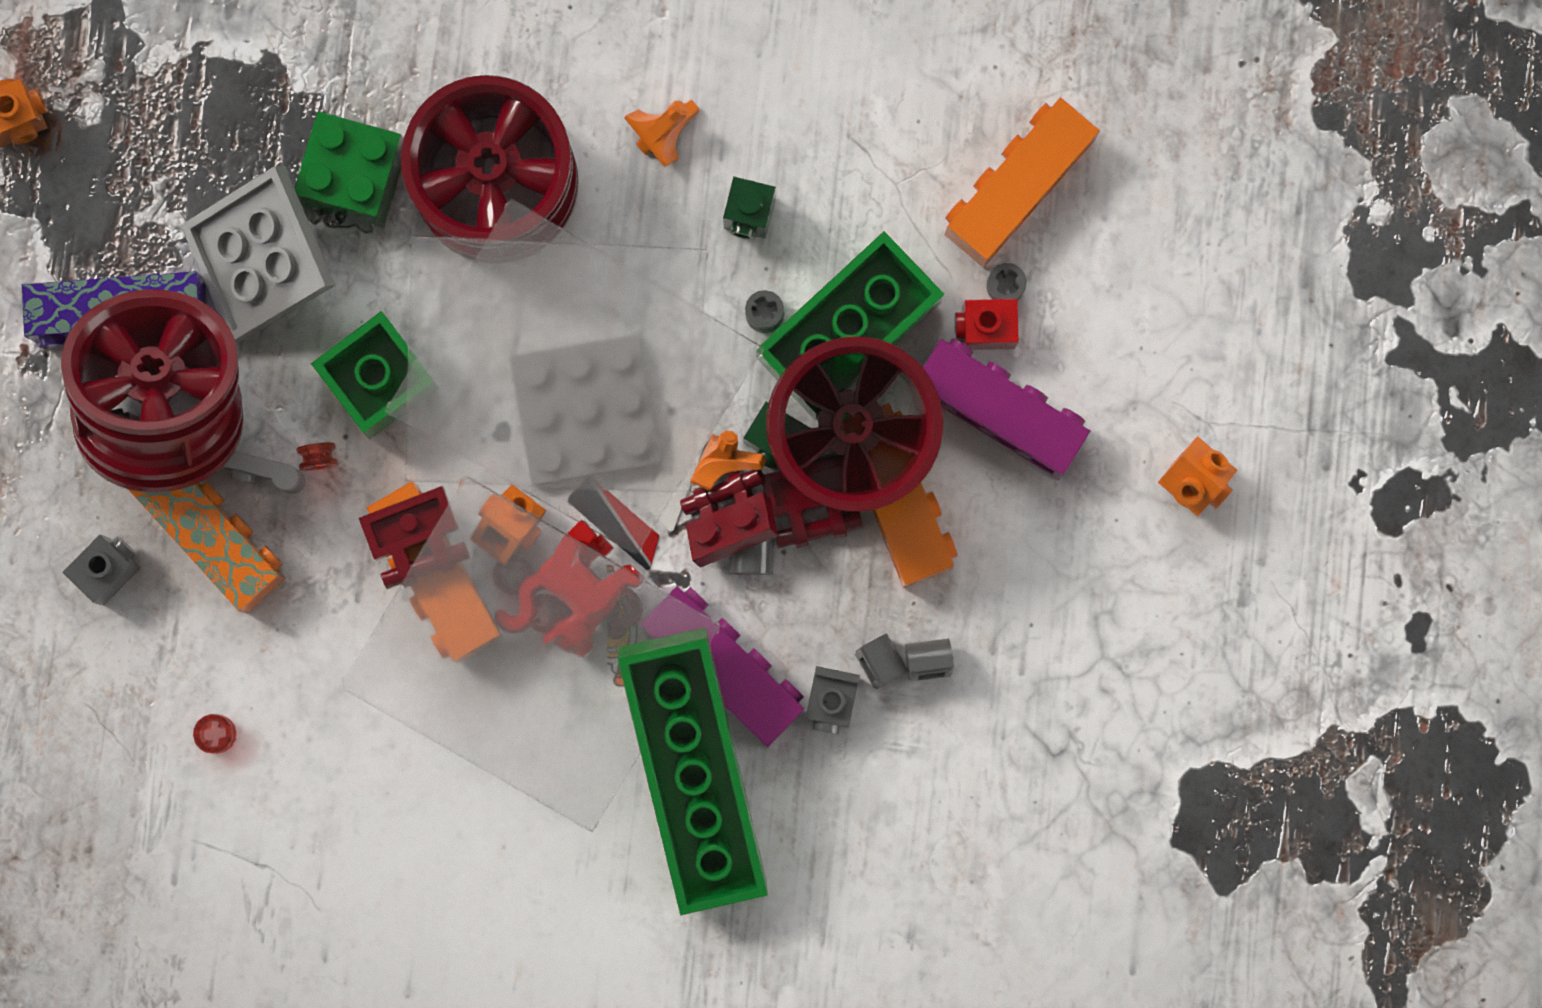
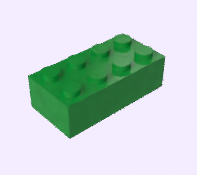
(871, 297)

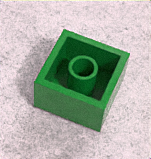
(350, 169)
(366, 372)

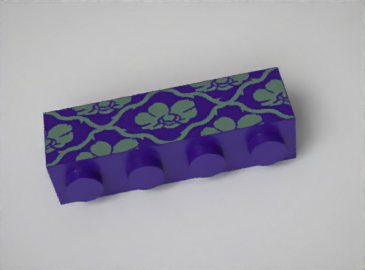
(55, 307)

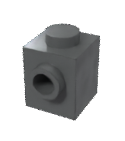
(102, 568)

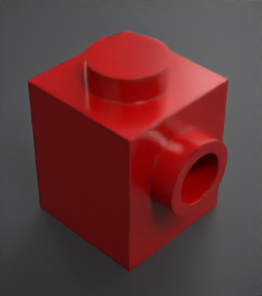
(988, 324)

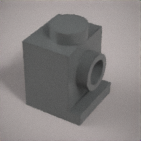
(837, 682)

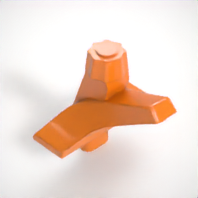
(661, 131)
(723, 457)

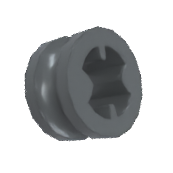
(1004, 269)
(758, 323)

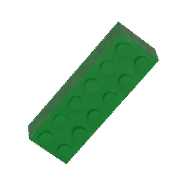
(692, 771)

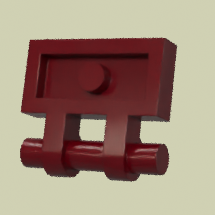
(790, 501)
(402, 527)
(733, 527)

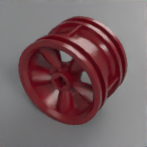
(448, 117)
(148, 343)
(911, 433)

